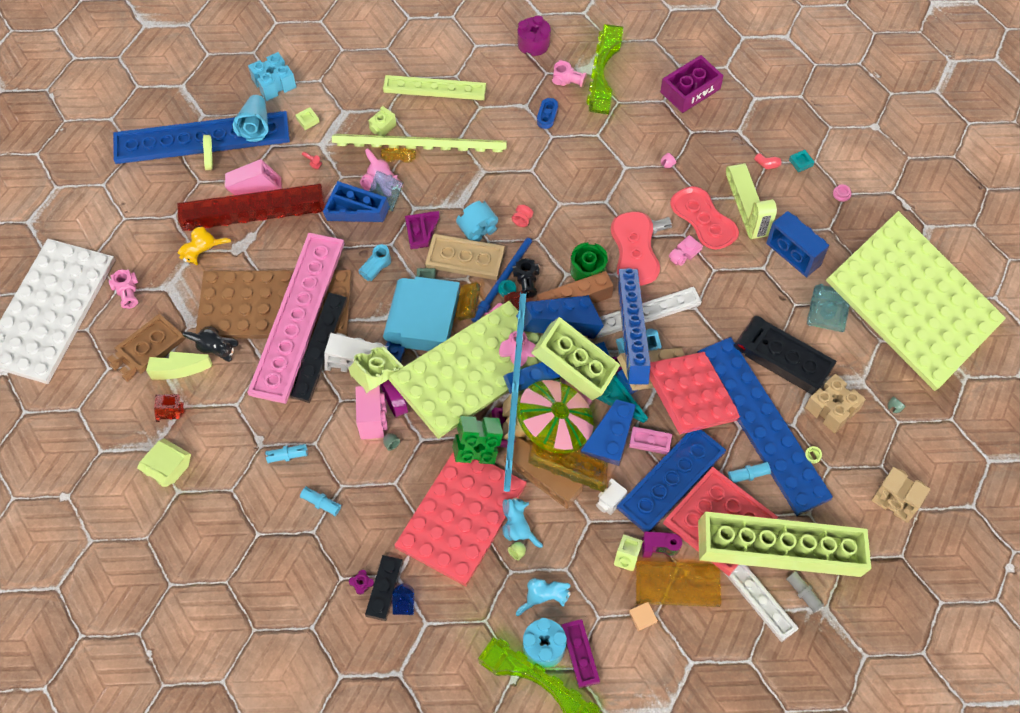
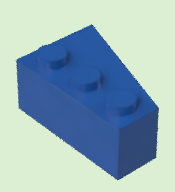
(355, 205)
(611, 434)

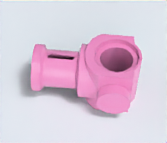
(565, 74)
(125, 289)

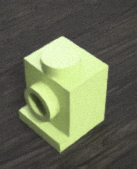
(382, 122)

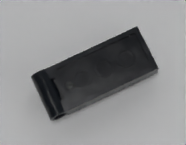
(784, 355)

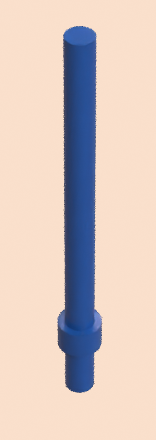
(484, 306)

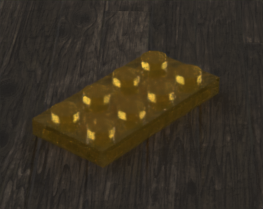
(573, 465)
(678, 583)

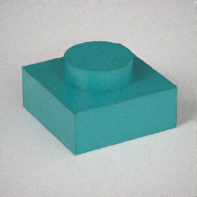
(801, 161)

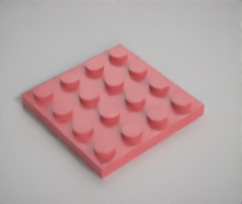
(692, 392)
(716, 495)

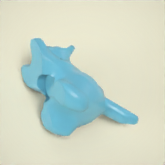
(517, 526)
(540, 591)

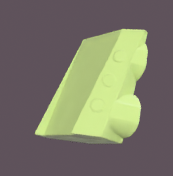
(374, 368)
(165, 462)

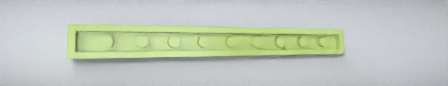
(427, 142)

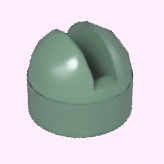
(899, 406)
(391, 441)

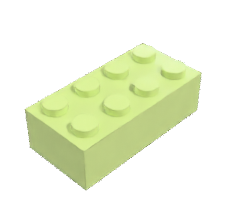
(575, 358)

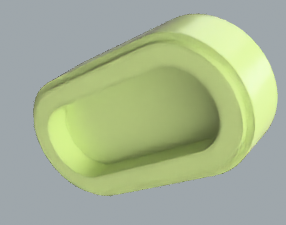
(207, 145)

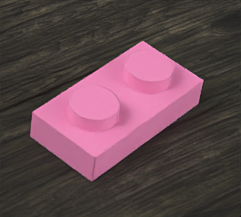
(650, 440)

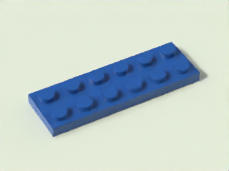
(670, 480)

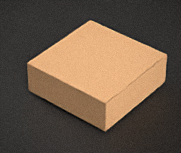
(643, 616)

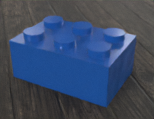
(797, 243)

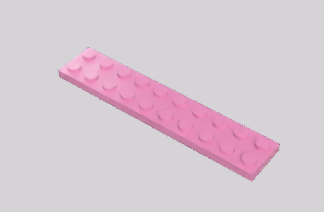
(296, 318)

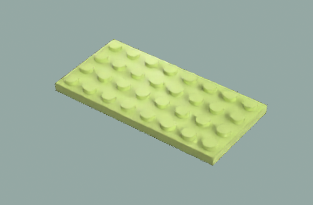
(461, 372)

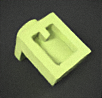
(628, 552)

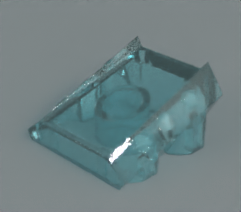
(827, 309)

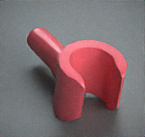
(315, 161)

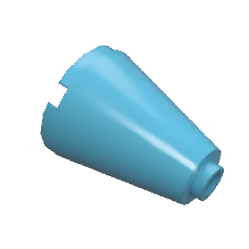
(252, 119)

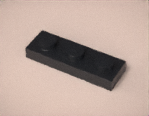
(383, 587)

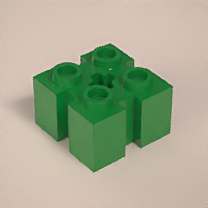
(477, 440)

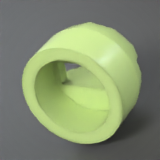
(817, 453)
(517, 550)

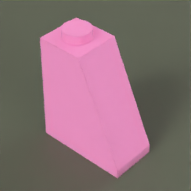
(252, 178)

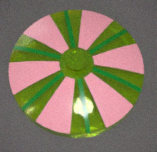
(555, 416)

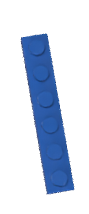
(538, 373)

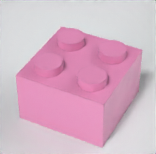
(371, 413)

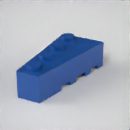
(576, 311)

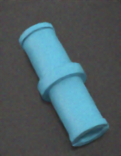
(286, 453)
(749, 472)
(320, 501)

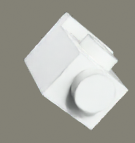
(611, 497)

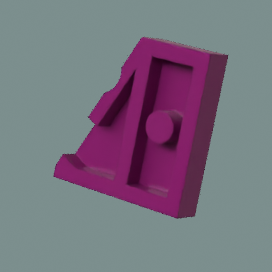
(421, 228)

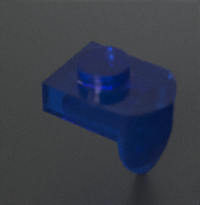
(403, 600)

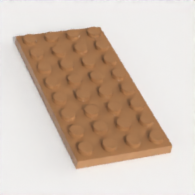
(248, 301)

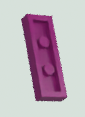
(580, 654)

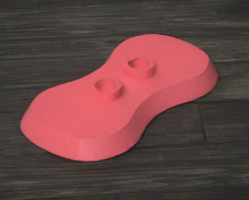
(711, 227)
(633, 236)

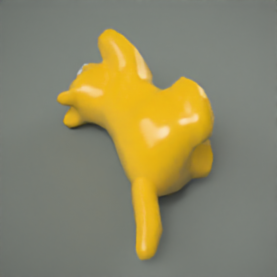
(200, 242)

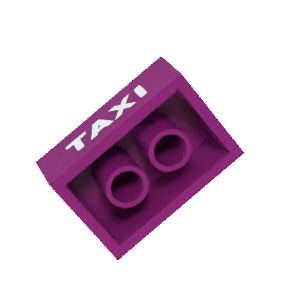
(691, 83)

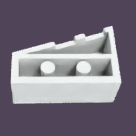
(342, 349)

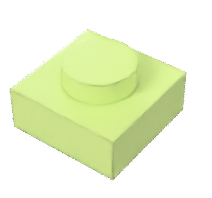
(307, 118)

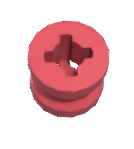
(522, 215)

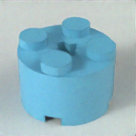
(477, 221)
(544, 631)

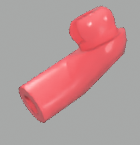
(768, 163)

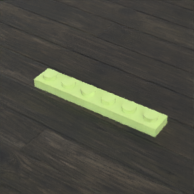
(434, 87)

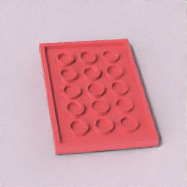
(459, 518)

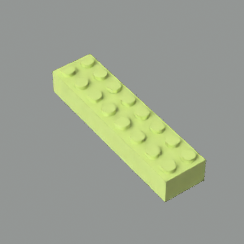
(783, 544)

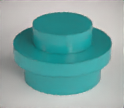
(506, 287)

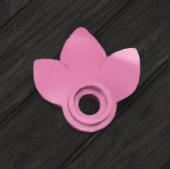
(508, 348)

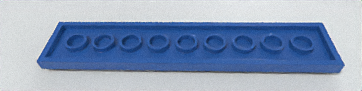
(188, 139)
(768, 430)

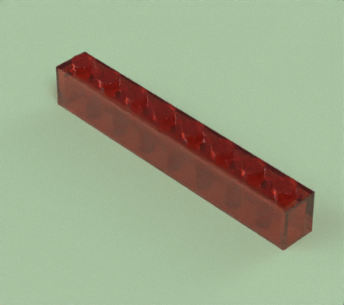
(251, 207)

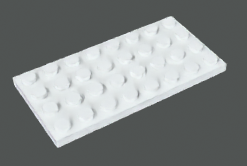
(50, 308)

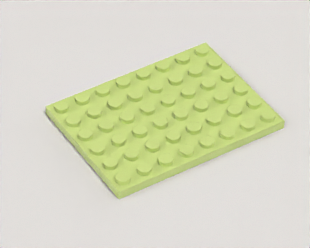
(916, 300)

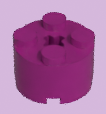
(533, 35)

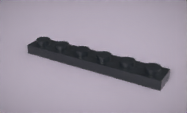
(314, 357)

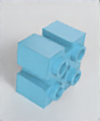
(272, 76)

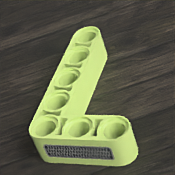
(755, 214)

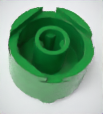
(588, 260)

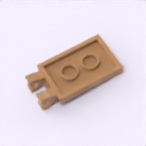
(151, 340)

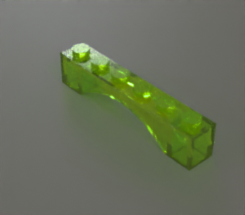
(601, 93)
(504, 661)

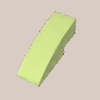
(177, 365)

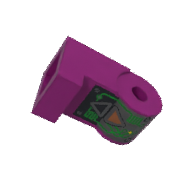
(660, 543)

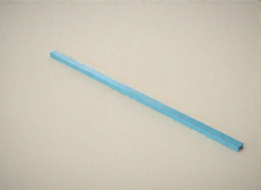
(513, 410)

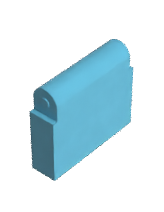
(422, 312)

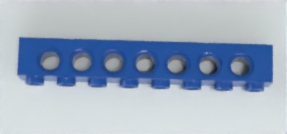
(633, 327)

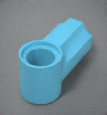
(375, 263)

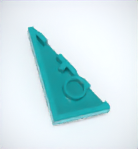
(616, 390)

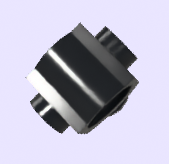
(526, 278)

